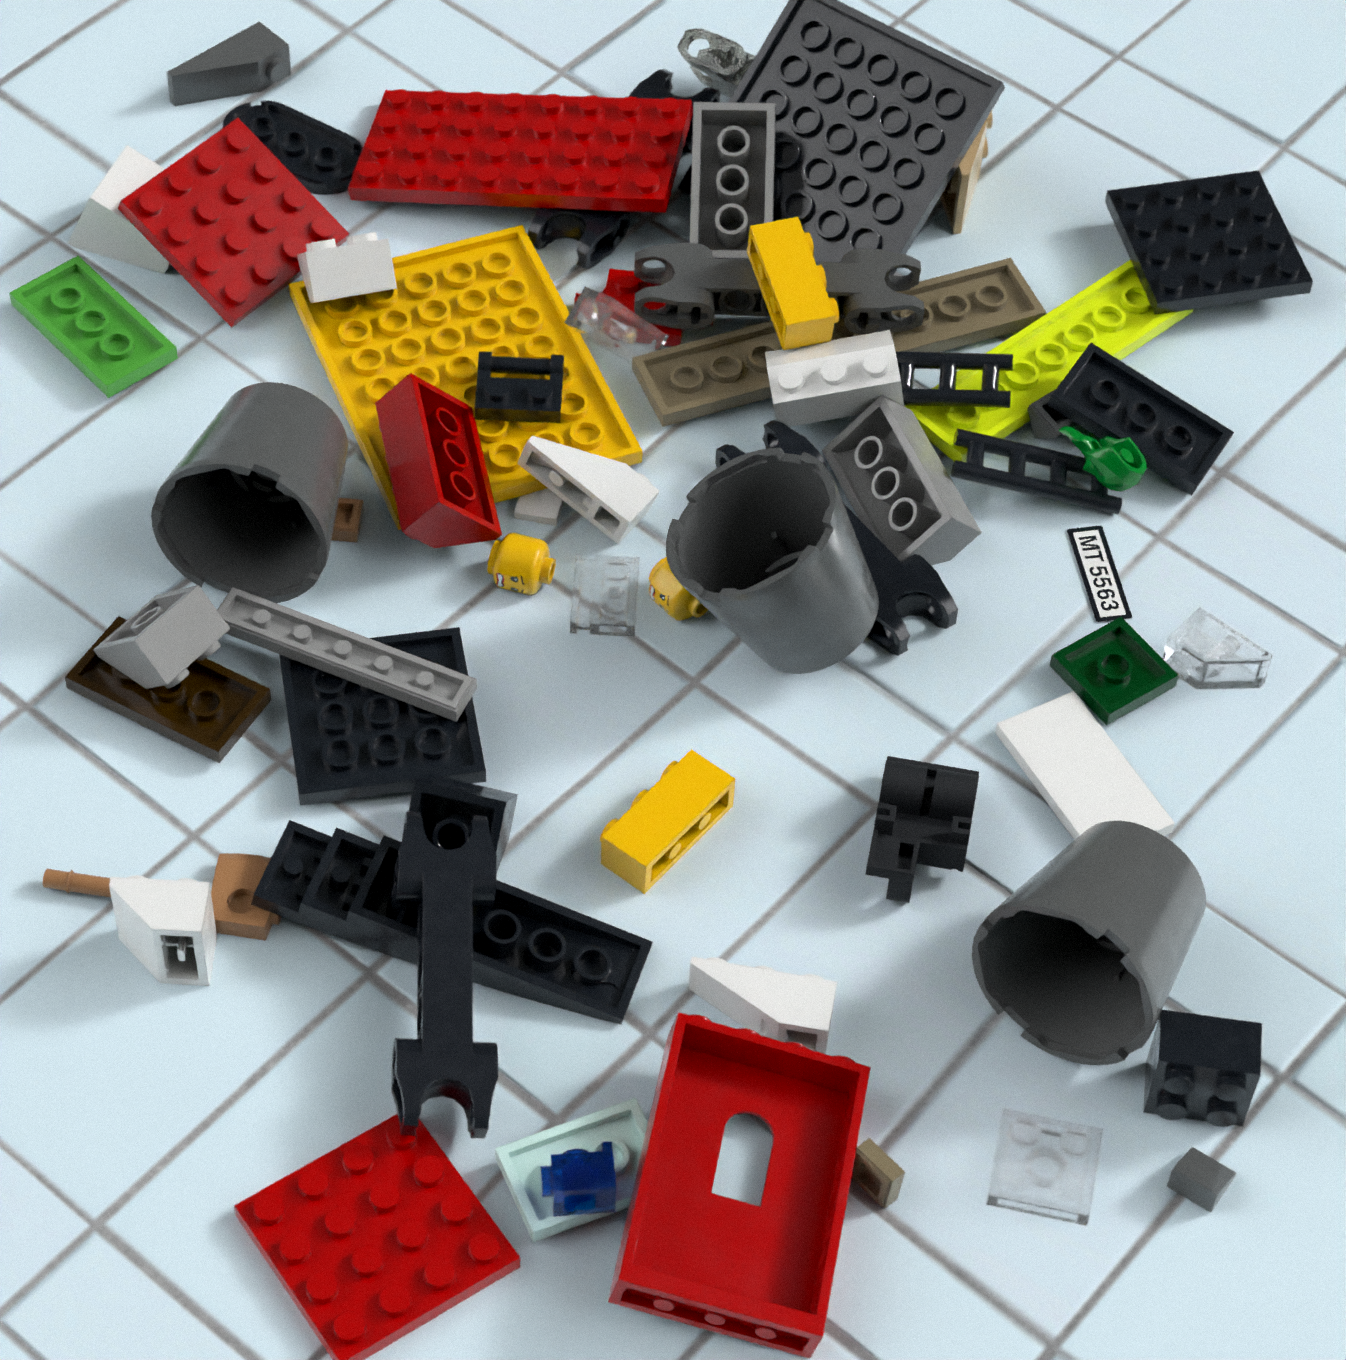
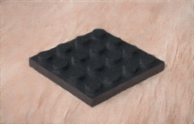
(1207, 242)
(370, 744)

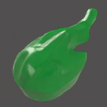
(1115, 464)

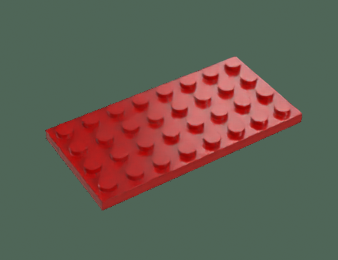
(523, 150)

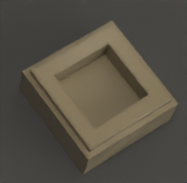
(877, 1173)

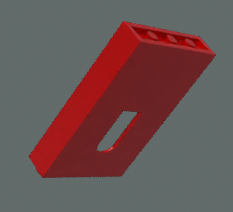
(719, 1259)

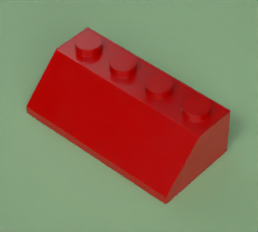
(436, 466)

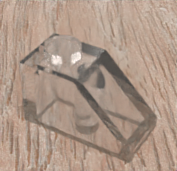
(614, 326)
(1215, 655)

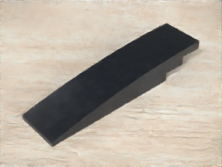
(518, 944)

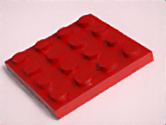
(231, 221)
(376, 1239)

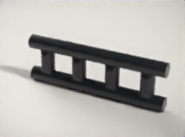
(948, 365)
(1015, 478)

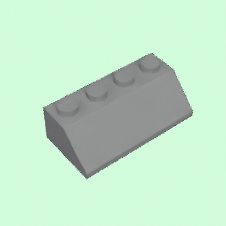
(900, 484)

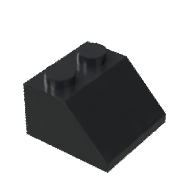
(449, 809)

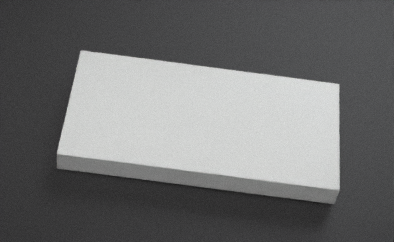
(1079, 768)

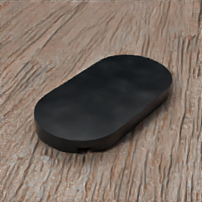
(308, 148)

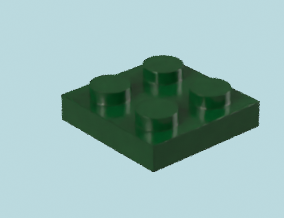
(1113, 670)

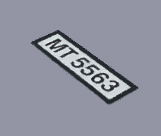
(1099, 573)

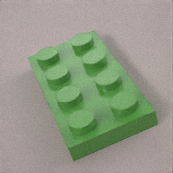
(93, 326)

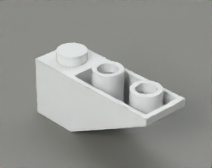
(768, 1000)

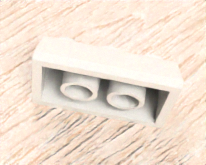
(833, 378)

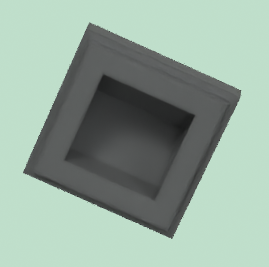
(1046, 420)

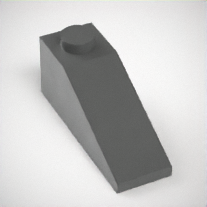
(231, 68)

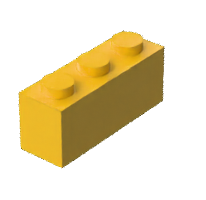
(792, 283)
(666, 820)

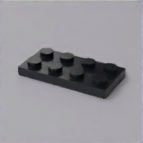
(1123, 403)

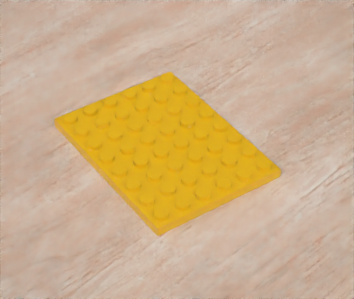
(445, 310)

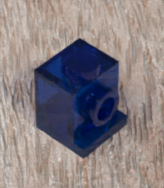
(580, 1181)

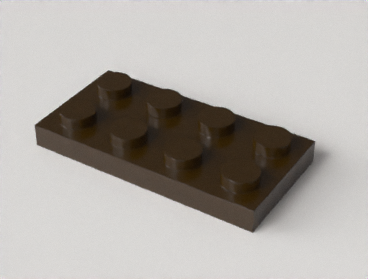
(200, 712)

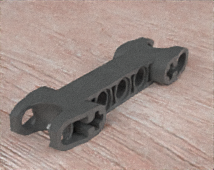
(702, 287)

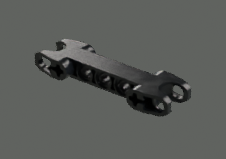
(603, 230)
(901, 586)
(444, 1055)

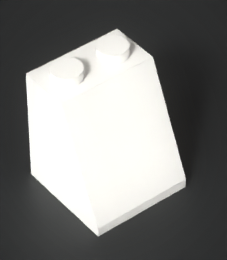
(105, 229)

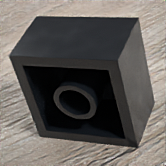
(1202, 1068)

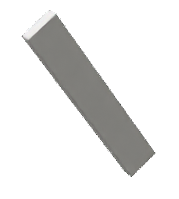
(347, 654)

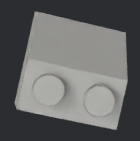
(165, 638)

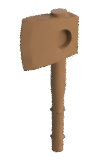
(231, 893)

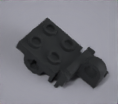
(920, 820)

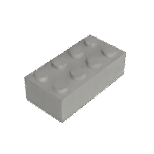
(731, 174)

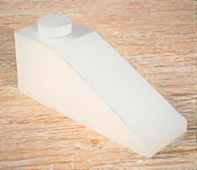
(593, 485)

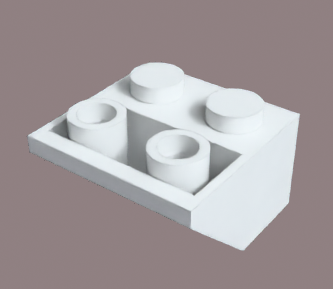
(347, 270)
(167, 926)

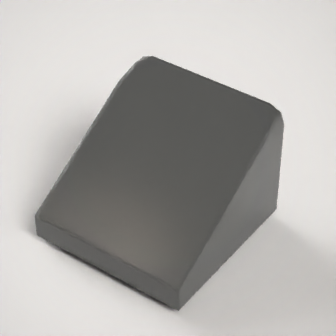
(1200, 1179)

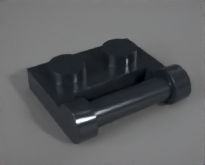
(518, 397)

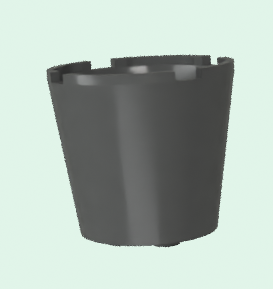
(256, 494)
(776, 559)
(1093, 943)

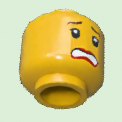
(521, 563)
(671, 595)

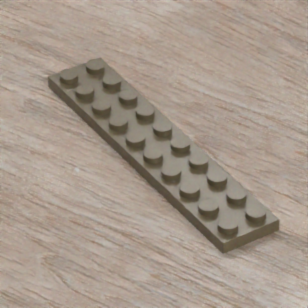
(732, 366)

